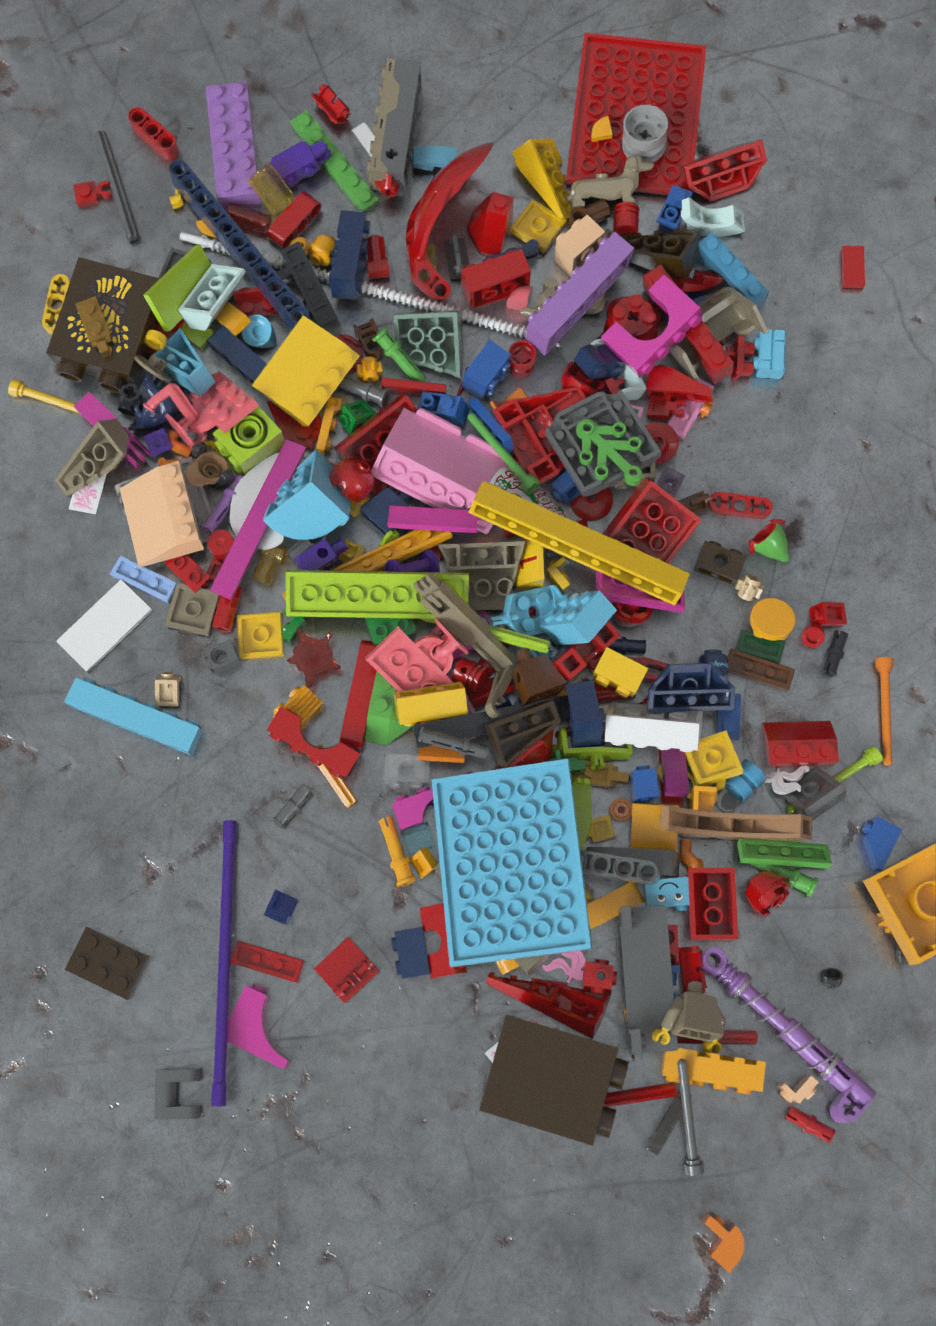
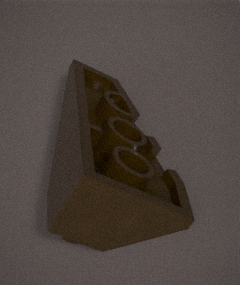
(672, 250)

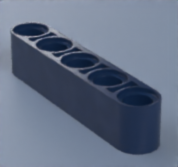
(236, 354)

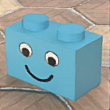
(668, 892)

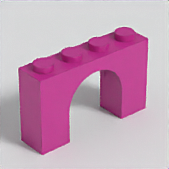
(641, 354)

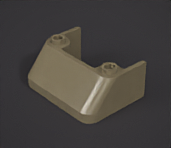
(723, 314)

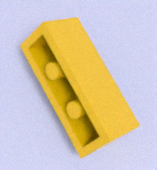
(430, 703)

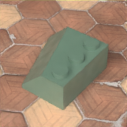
(432, 339)

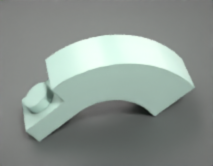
(720, 221)

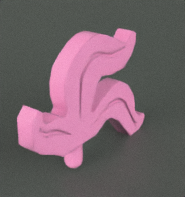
(577, 964)

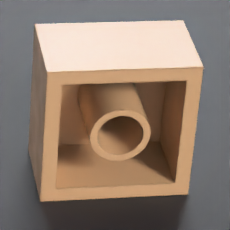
(577, 243)

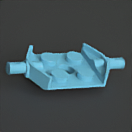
(516, 609)

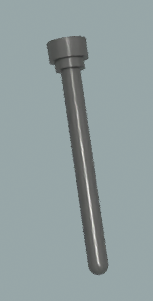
(693, 1165)

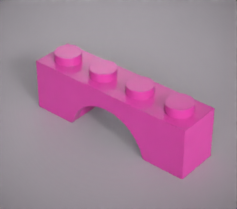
(411, 809)

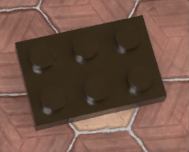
(107, 963)

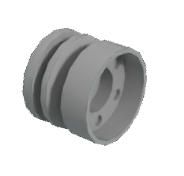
(645, 132)

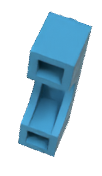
(717, 257)

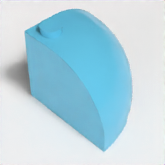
(309, 502)

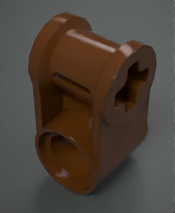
(364, 334)

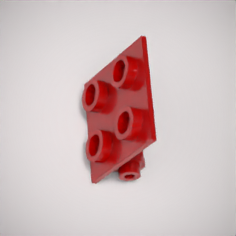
(346, 970)

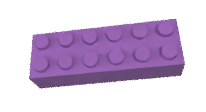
(232, 143)
(578, 293)

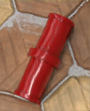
(810, 1124)

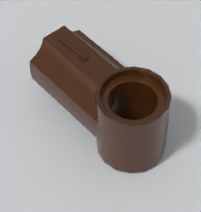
(597, 211)

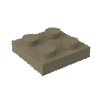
(192, 610)

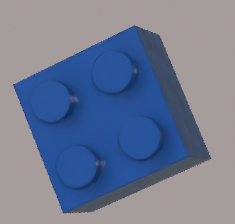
(486, 371)

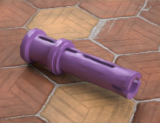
(221, 509)

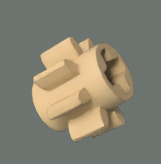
(749, 587)

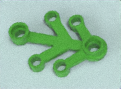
(608, 448)

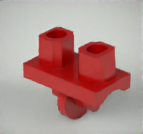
(736, 353)

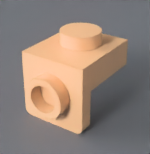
(804, 1089)

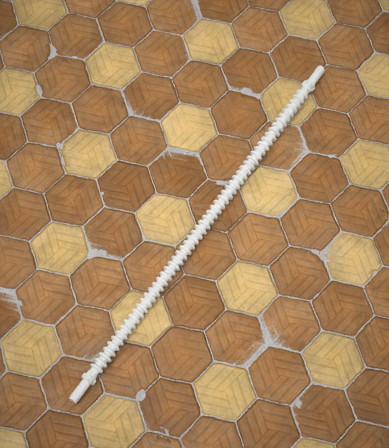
(206, 242)

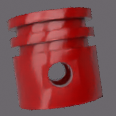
(626, 218)
(220, 544)
(470, 674)

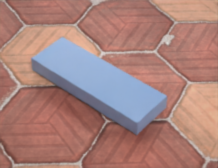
(144, 579)

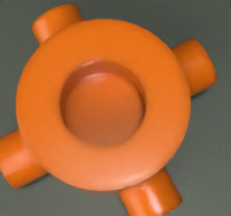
(705, 410)

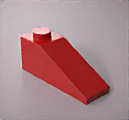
(670, 382)

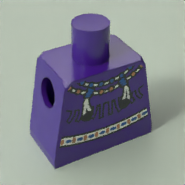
(322, 556)

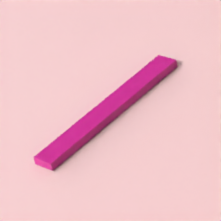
(254, 526)

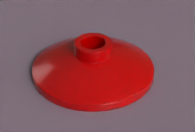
(666, 438)
(595, 509)

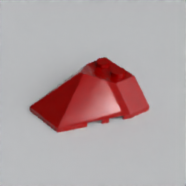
(526, 424)

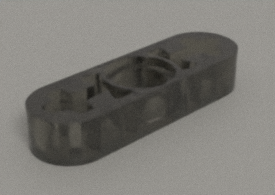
(666, 1125)

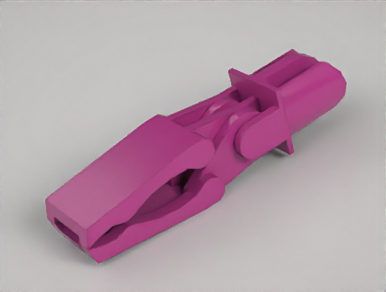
(95, 411)

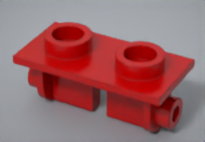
(337, 111)
(189, 572)
(690, 961)

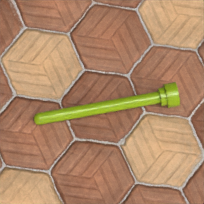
(870, 757)

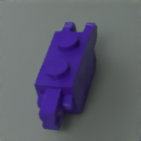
(300, 161)

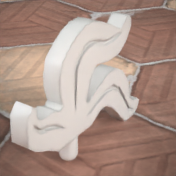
(780, 786)

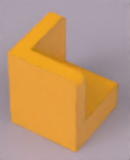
(702, 798)

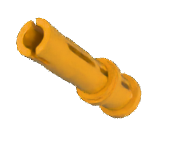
(399, 861)

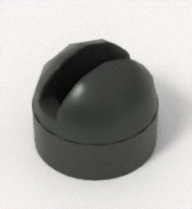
(835, 974)

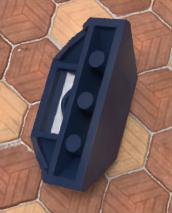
(690, 689)

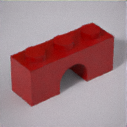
(577, 655)
(434, 920)

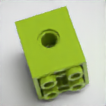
(249, 441)

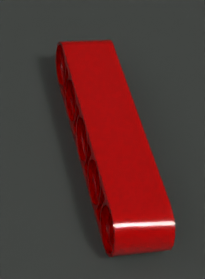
(359, 699)

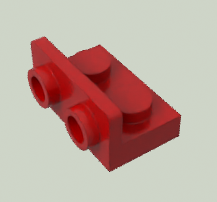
(252, 302)

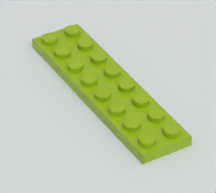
(362, 593)

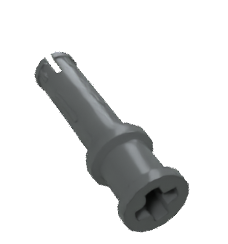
(367, 391)

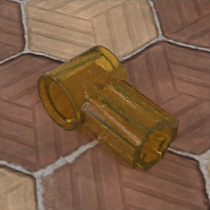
(269, 564)

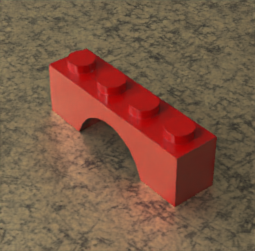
(287, 727)

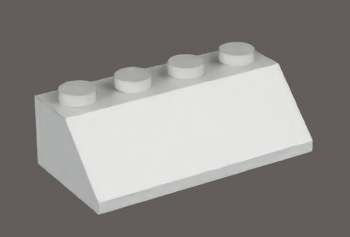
(666, 730)

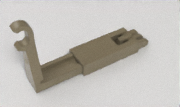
(470, 630)

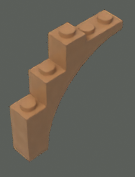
(735, 826)

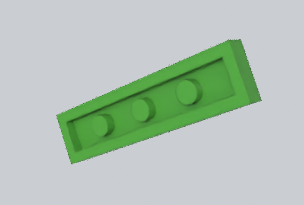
(784, 853)

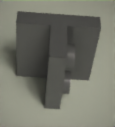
(817, 794)

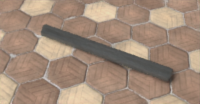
(116, 186)

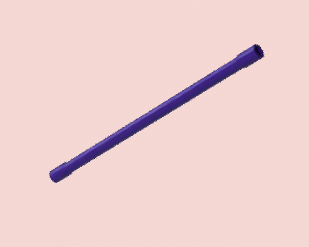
(219, 1085)

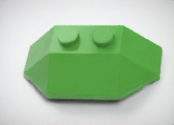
(382, 720)

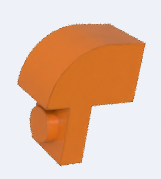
(729, 1245)

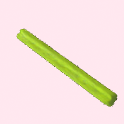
(516, 638)

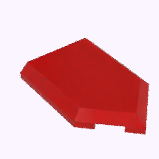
(293, 430)

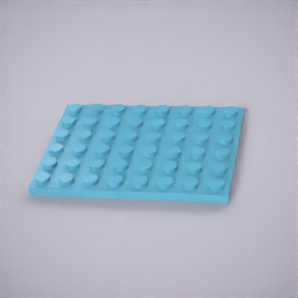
(511, 864)

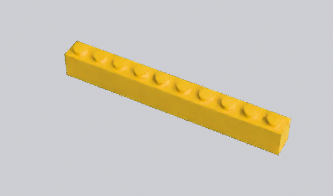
(579, 543)

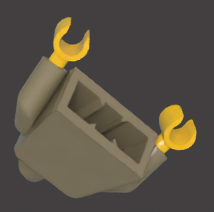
(694, 1017)

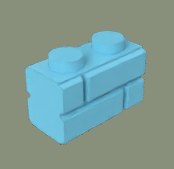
(770, 354)

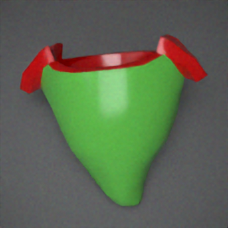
(771, 541)

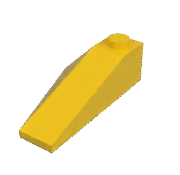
(540, 165)

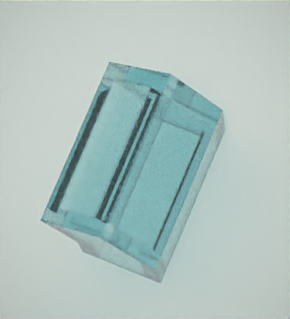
(417, 838)

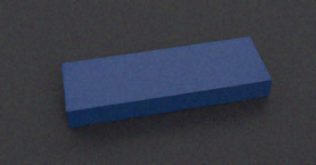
(491, 424)

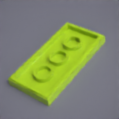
(175, 286)

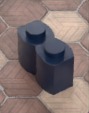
(599, 362)

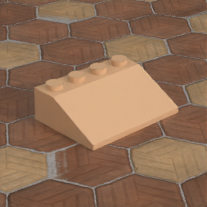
(161, 515)

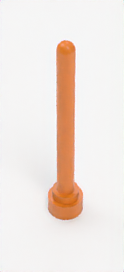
(884, 667)

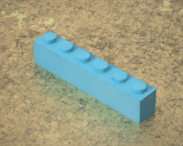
(134, 716)

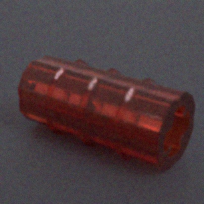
(249, 218)

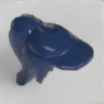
(148, 419)

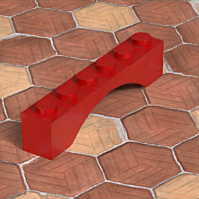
(706, 347)

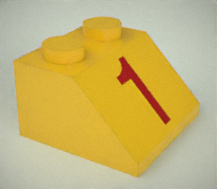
(531, 568)

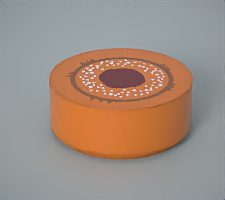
(620, 809)

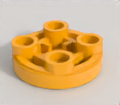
(772, 619)

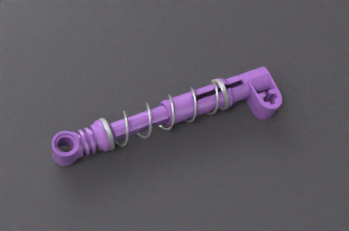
(828, 1064)

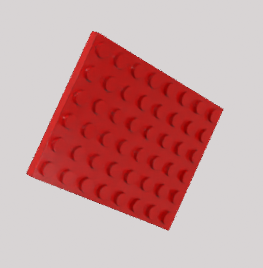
(631, 73)

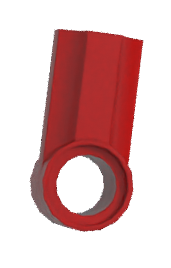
(377, 260)

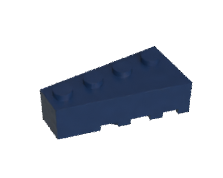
(349, 252)

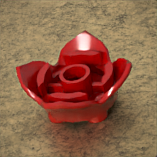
(634, 307)

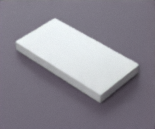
(104, 626)

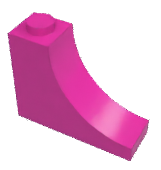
(248, 1026)

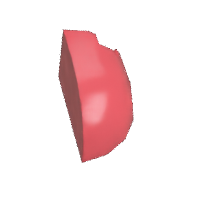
(520, 298)

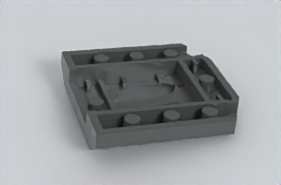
(605, 411)

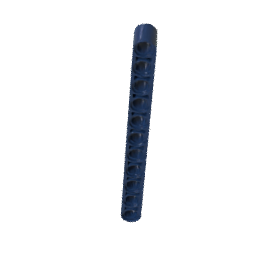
(231, 237)

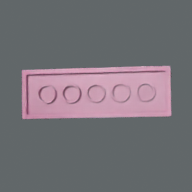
(436, 462)

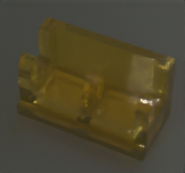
(271, 189)

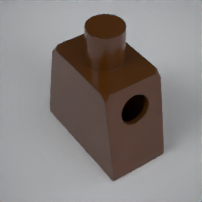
(536, 678)

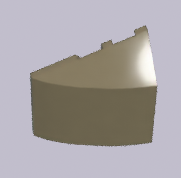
(490, 570)

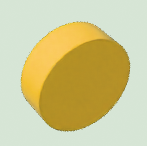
(155, 340)

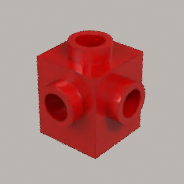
(590, 979)

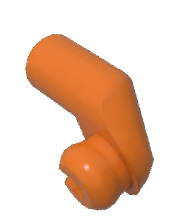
(176, 445)
(687, 856)

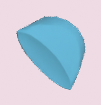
(259, 332)

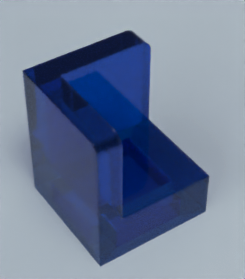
(281, 907)

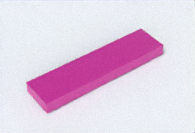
(432, 519)

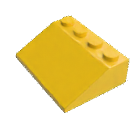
(305, 371)

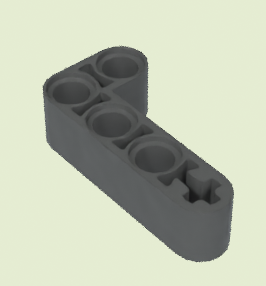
(666, 860)

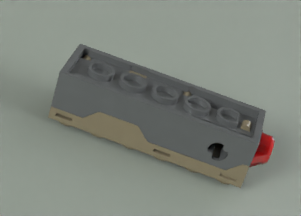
(395, 127)

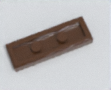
(760, 670)

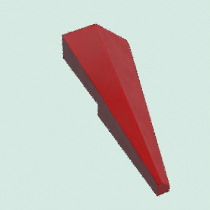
(568, 1005)

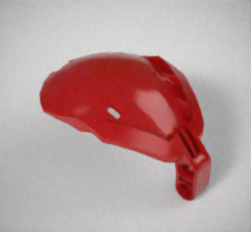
(424, 214)

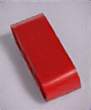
(149, 126)
(294, 219)

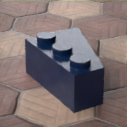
(586, 717)

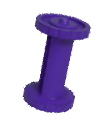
(426, 562)

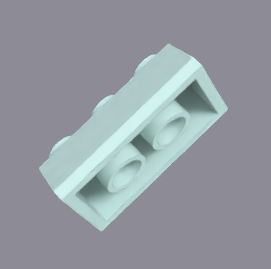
(210, 295)

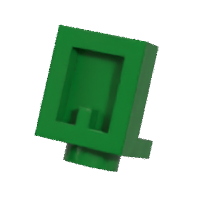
(354, 414)
(289, 630)
(576, 766)

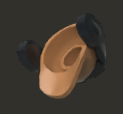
(208, 468)

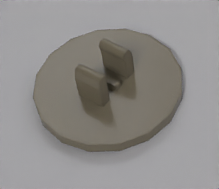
(156, 370)

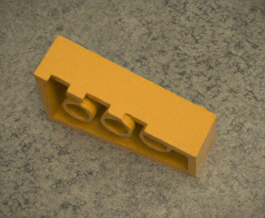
(715, 1069)

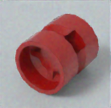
(522, 359)

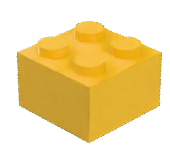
(619, 673)

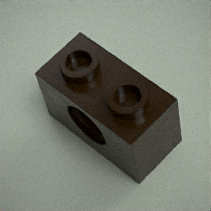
(725, 573)

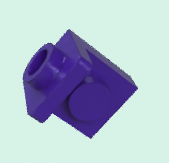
(157, 441)

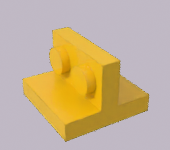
(714, 761)

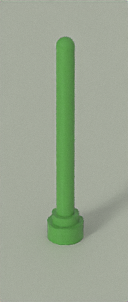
(528, 482)

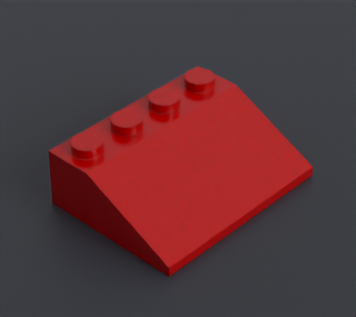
(369, 438)
(653, 522)

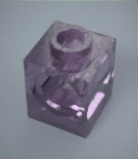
(672, 478)

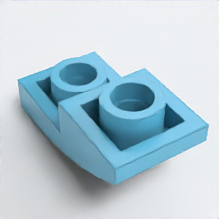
(432, 156)

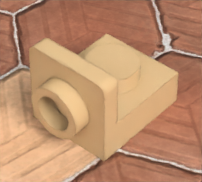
(167, 689)

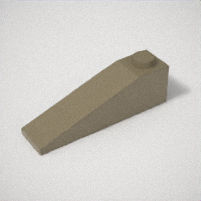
(95, 456)

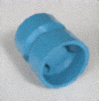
(742, 785)

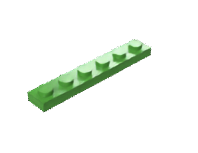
(337, 164)

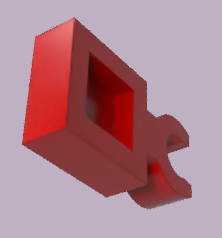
(88, 193)
(662, 406)

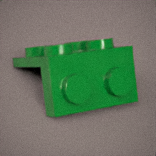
(381, 627)

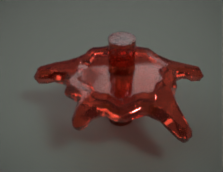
(312, 656)

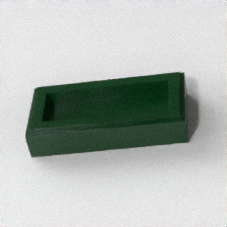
(760, 647)

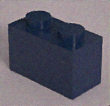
(411, 953)

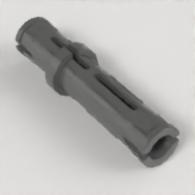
(446, 741)

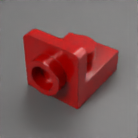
(828, 614)

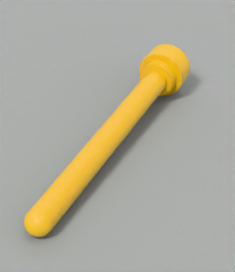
(18, 388)

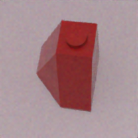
(491, 223)

